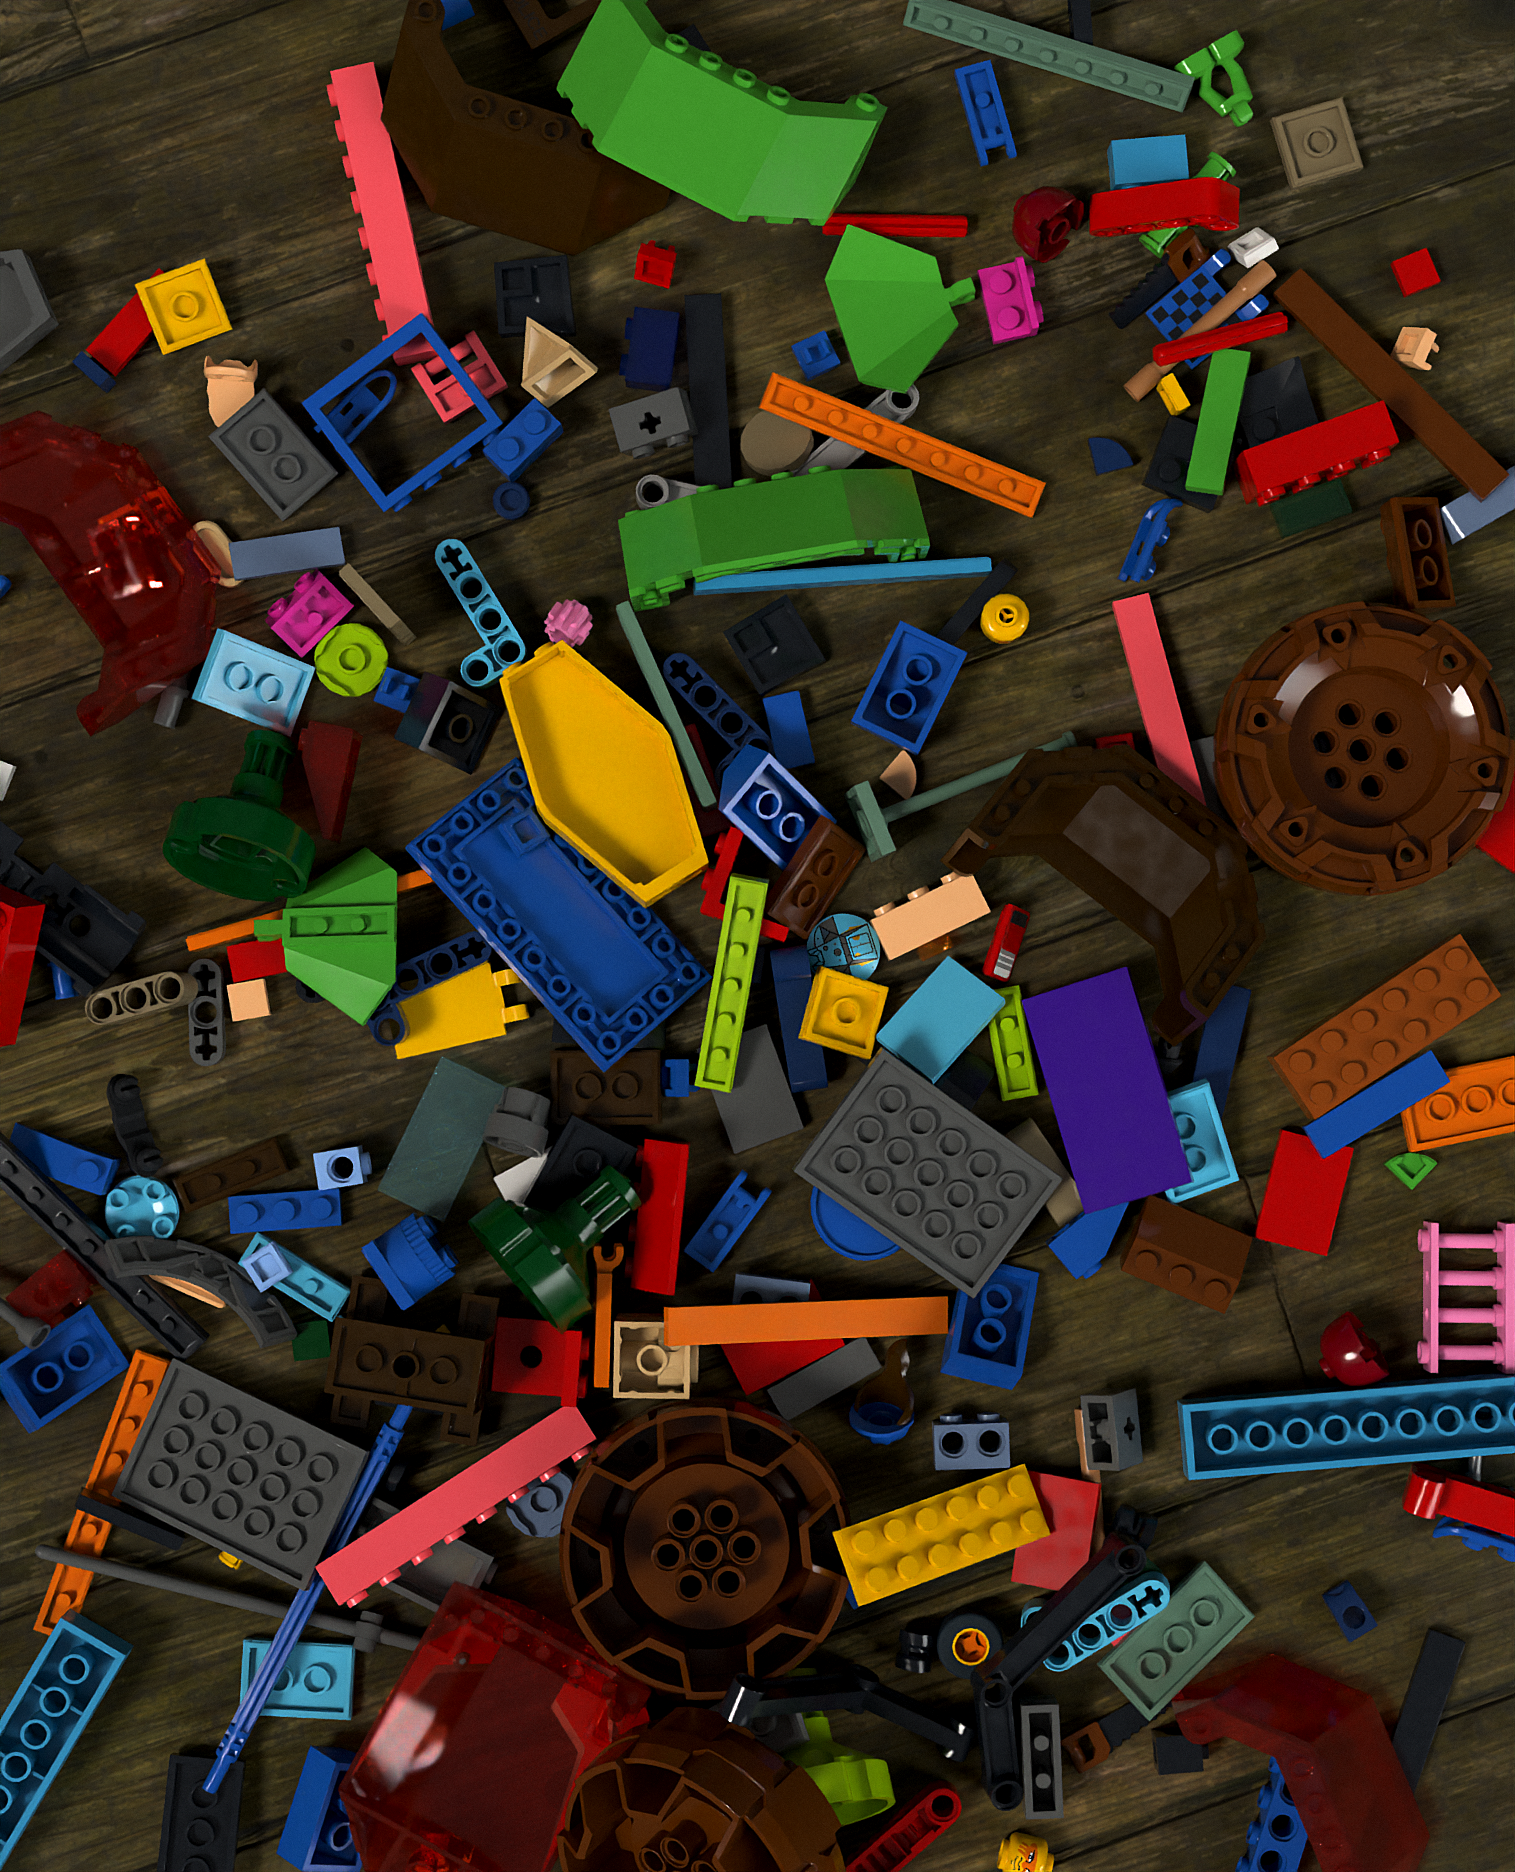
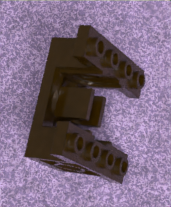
(449, 1367)

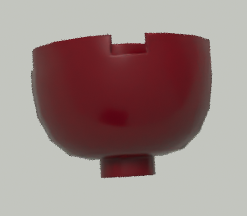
(1044, 220)
(1351, 1353)

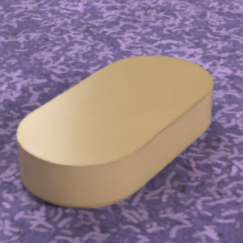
(217, 543)

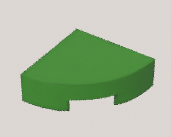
(1410, 1167)

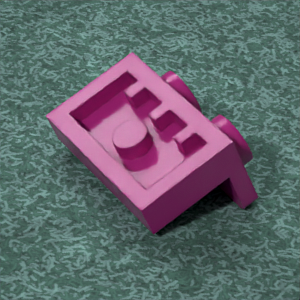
(1010, 301)
(308, 612)

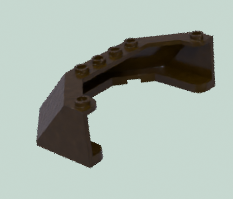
(502, 158)
(1140, 854)

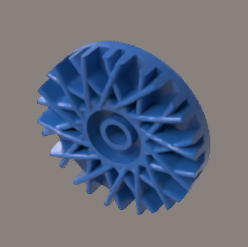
(846, 1231)

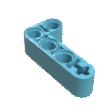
(476, 610)
(1109, 1625)

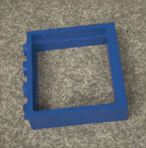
(430, 474)

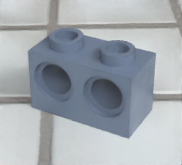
(770, 1287)
(970, 1453)

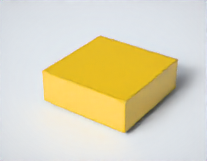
(1173, 395)

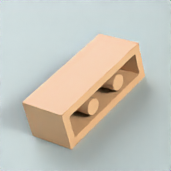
(928, 914)

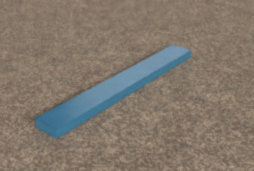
(845, 576)

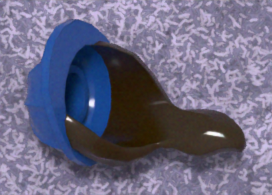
(885, 1402)

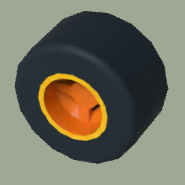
(962, 1654)

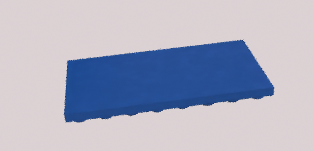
(559, 921)

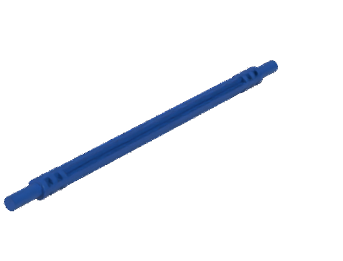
(304, 1603)

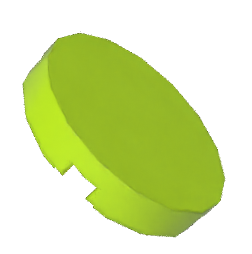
(351, 660)

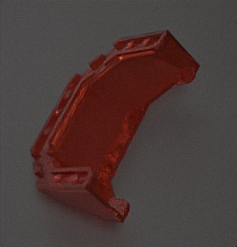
(58, 487)
(1328, 1753)

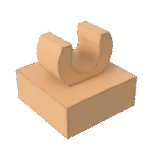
(1413, 347)

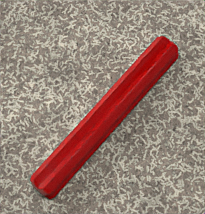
(899, 224)
(1220, 339)

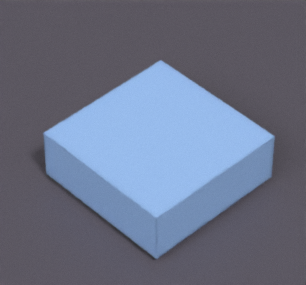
(267, 1266)

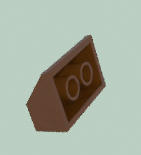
(1417, 554)
(1186, 1253)

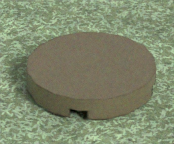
(775, 444)

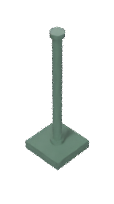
(873, 820)

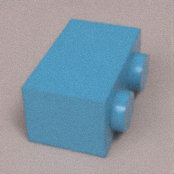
(1147, 161)

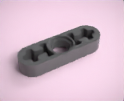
(219, 1002)

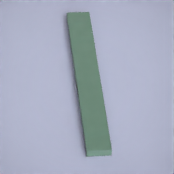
(1050, 52)

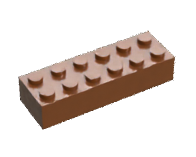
(1383, 1026)

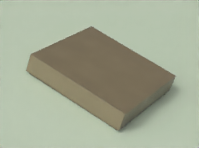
(1316, 144)

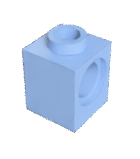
(325, 1167)

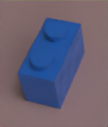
(523, 440)

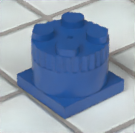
(411, 1259)

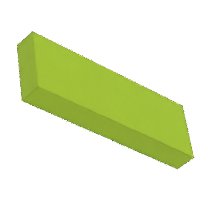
(1012, 1048)

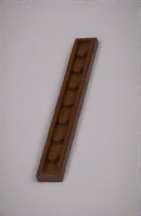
(1391, 383)

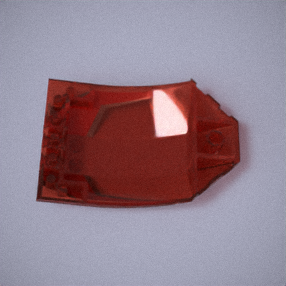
(483, 1754)

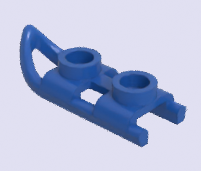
(363, 403)
(1151, 534)
(1476, 1537)

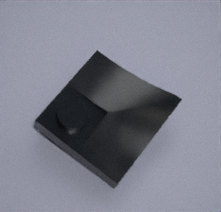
(535, 290)
(1275, 404)
(1171, 463)
(774, 645)

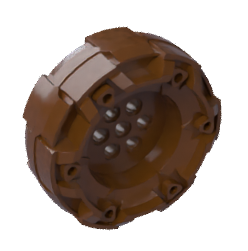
(1440, 726)
(697, 1460)
(696, 1800)

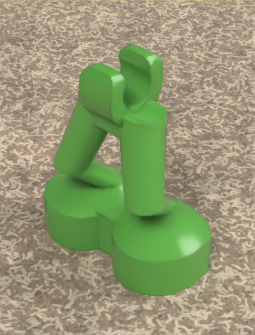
(1201, 65)

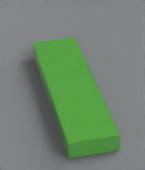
(1218, 421)

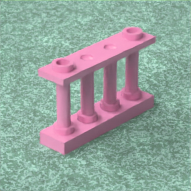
(1500, 1278)

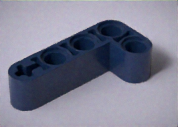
(715, 713)
(428, 979)
(792, 990)

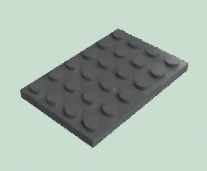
(927, 1173)
(241, 1474)

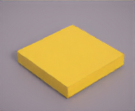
(183, 306)
(843, 1012)

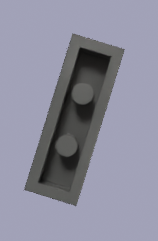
(1040, 1757)

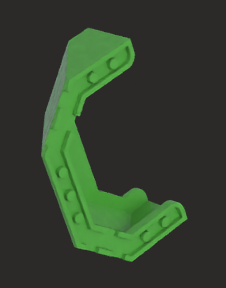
(712, 125)
(771, 527)

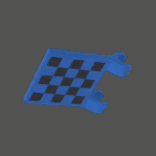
(1194, 298)

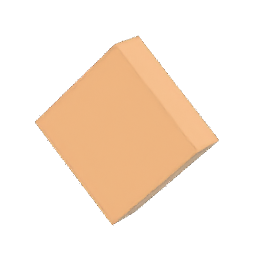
(248, 1000)

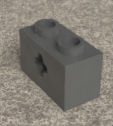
(635, 417)
(1111, 1429)

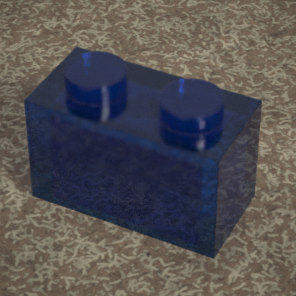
(651, 349)

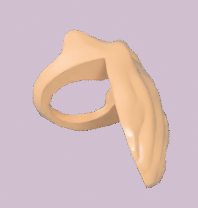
(228, 387)

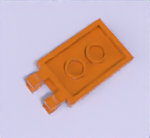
(602, 1312)

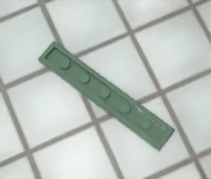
(666, 707)

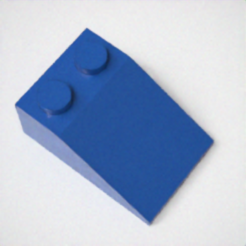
(908, 688)
(992, 1330)
(61, 1370)

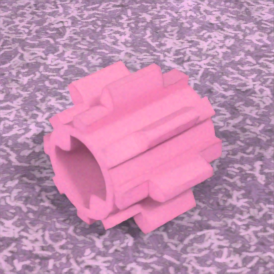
(568, 623)

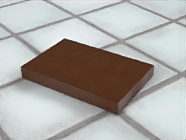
(813, 877)

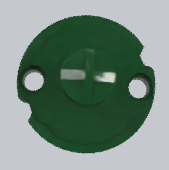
(242, 838)
(548, 1249)

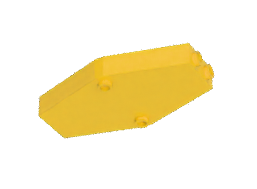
(603, 773)

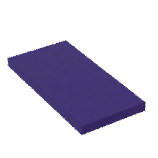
(1107, 1091)

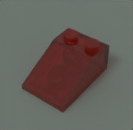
(330, 767)

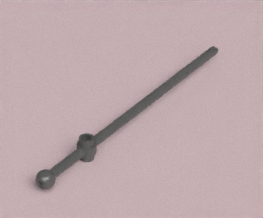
(366, 1631)

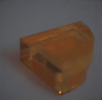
(934, 947)

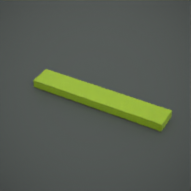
(731, 982)

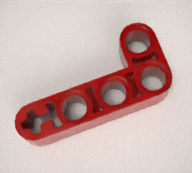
(1165, 206)
(1459, 1497)

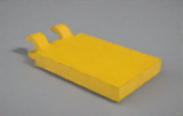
(458, 1012)

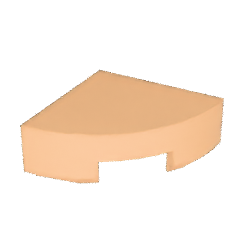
(901, 775)

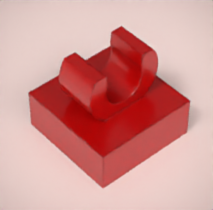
(655, 264)

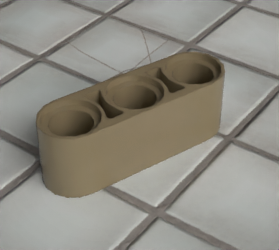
(125, 1003)
(1065, 1200)

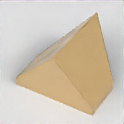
(551, 365)

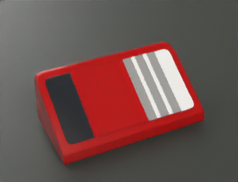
(1005, 942)

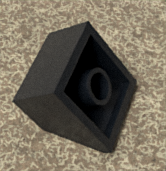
(448, 722)

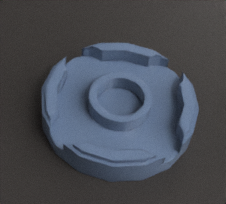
(542, 1508)

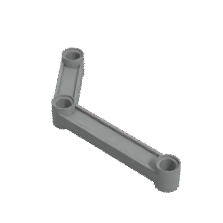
(831, 453)

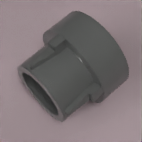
(519, 1123)

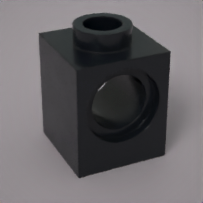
(1175, 1753)

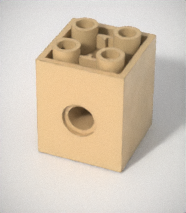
(646, 1365)

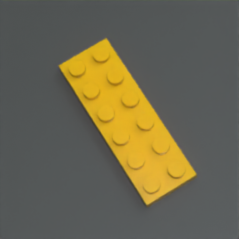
(940, 1534)

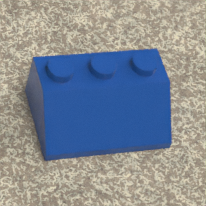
(768, 804)
(318, 1824)

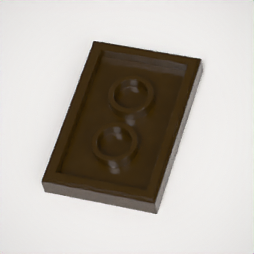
(619, 1096)

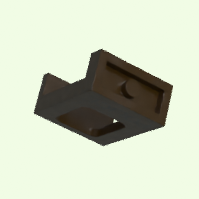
(538, 29)

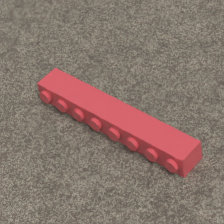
(382, 205)
(454, 1504)

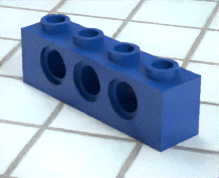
(1260, 1835)

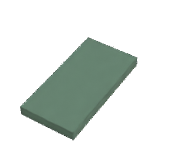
(1177, 1642)

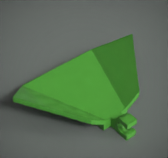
(891, 307)
(343, 934)

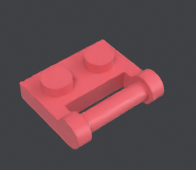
(448, 395)

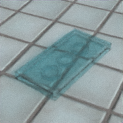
(441, 1139)

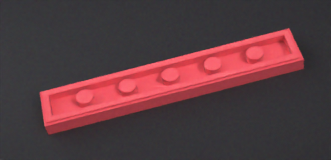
(1156, 692)

